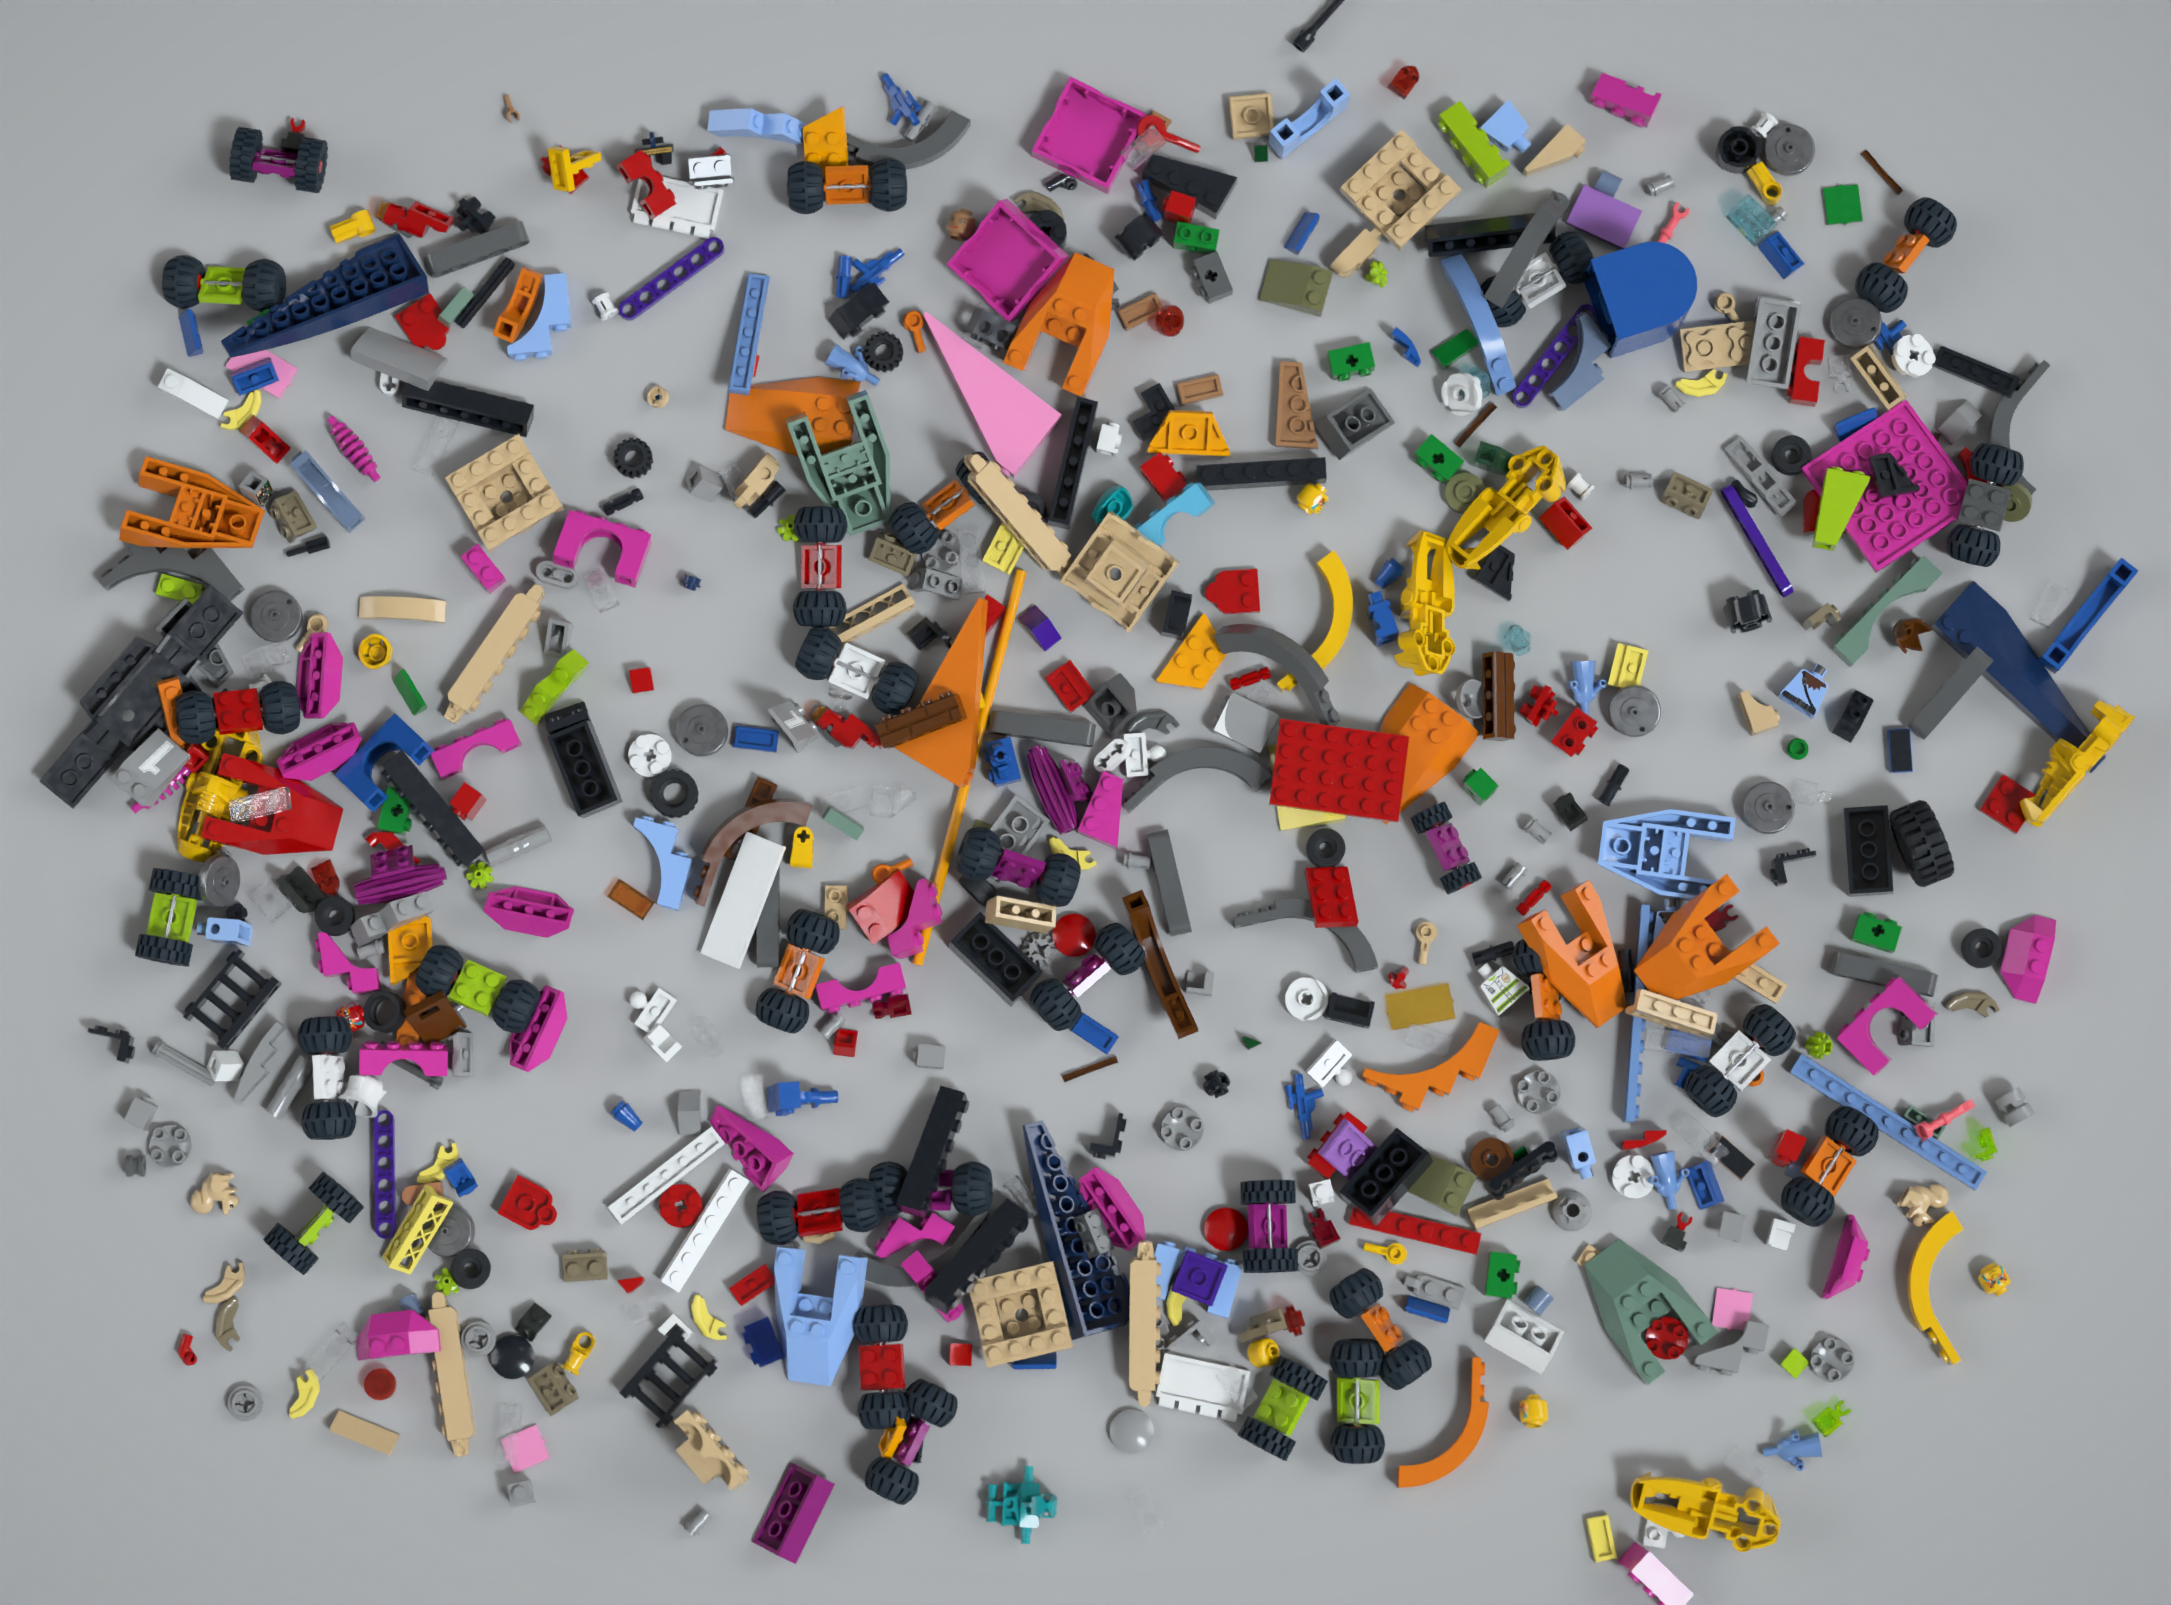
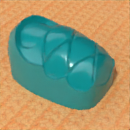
(1114, 499)

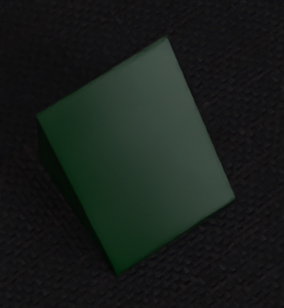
(1261, 153)
(1250, 1043)
(1520, 1153)

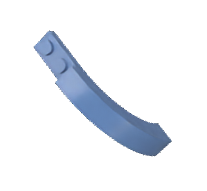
(1482, 321)

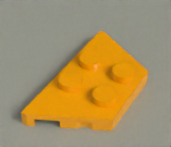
(827, 140)
(1189, 434)
(1195, 658)
(408, 947)

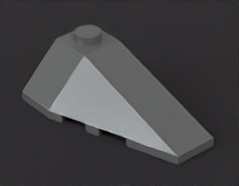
(215, 663)

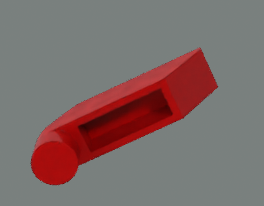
(388, 840)

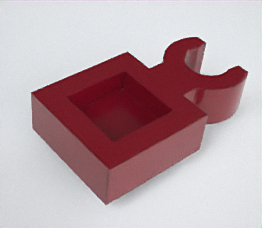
(1717, 919)
(895, 1006)
(1322, 1232)

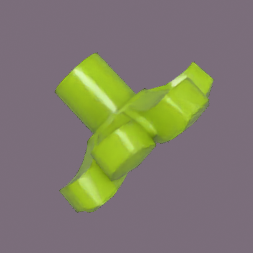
(1377, 274)
(786, 530)
(483, 878)
(447, 1287)

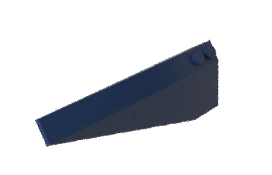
(359, 288)
(2016, 672)
(1093, 1288)

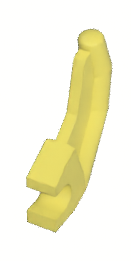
(1705, 386)
(241, 415)
(1058, 846)
(436, 1172)
(1174, 1306)
(704, 1321)
(307, 1394)

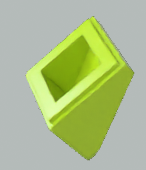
(1794, 1363)

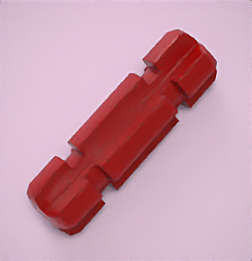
(1249, 678)
(1533, 897)

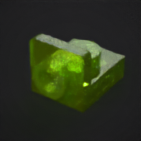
(1987, 1142)

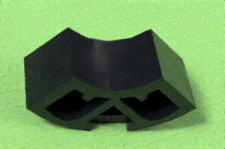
(858, 311)

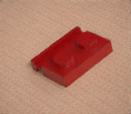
(1070, 686)

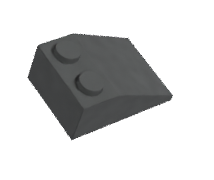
(1354, 424)

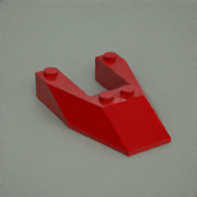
(304, 828)

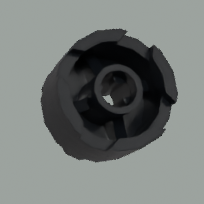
(1749, 146)
(1051, 221)
(1138, 235)
(1747, 612)

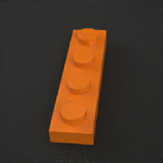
(168, 693)
(411, 997)

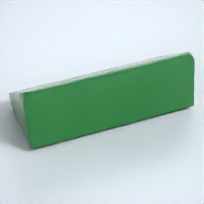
(1455, 348)
(409, 692)

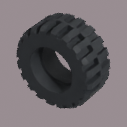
(1921, 843)

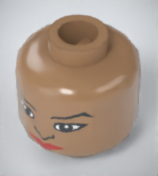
(961, 225)

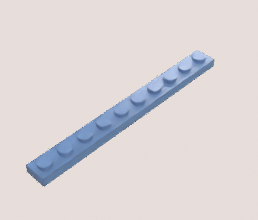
(1636, 1045)
(1888, 1122)

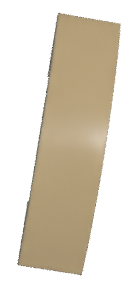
(402, 608)

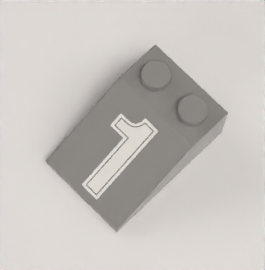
(793, 725)
(151, 768)

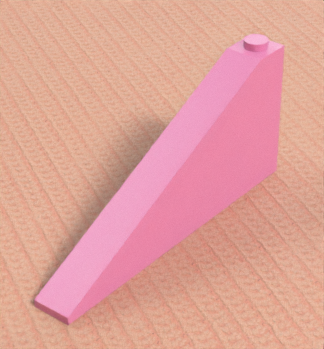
(1005, 411)

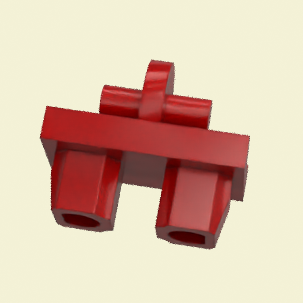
(1543, 706)

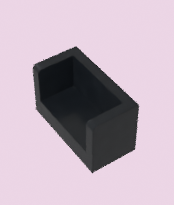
(1177, 615)
(1350, 1011)

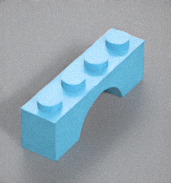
(1193, 501)

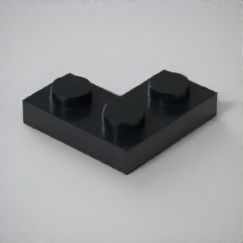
(1159, 406)

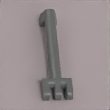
(435, 1081)

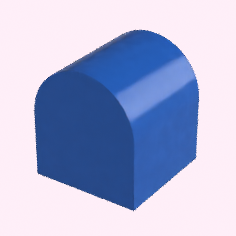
(1641, 294)

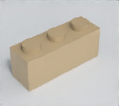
(1879, 377)
(1020, 914)

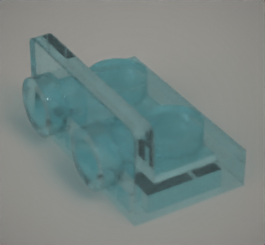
(1751, 219)

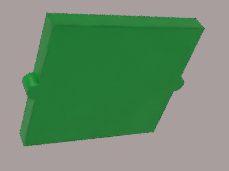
(1842, 204)

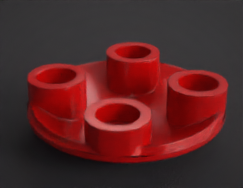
(1074, 935)
(1225, 1229)
(1667, 1338)

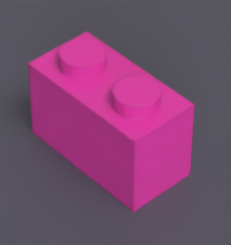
(483, 568)

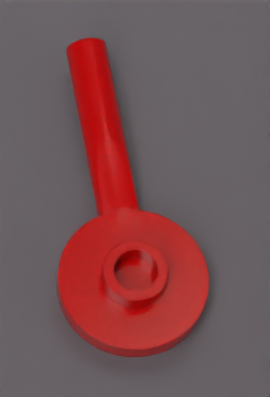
(1147, 121)

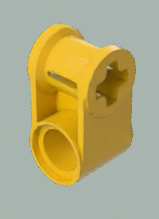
(802, 852)

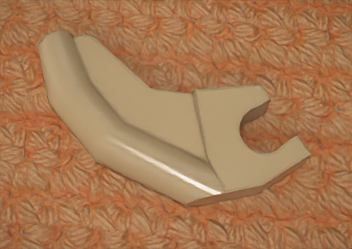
(229, 1286)

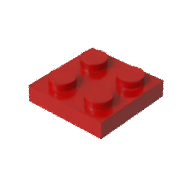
(2004, 805)

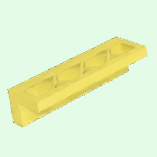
(409, 1230)

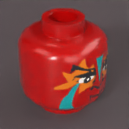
(353, 1014)

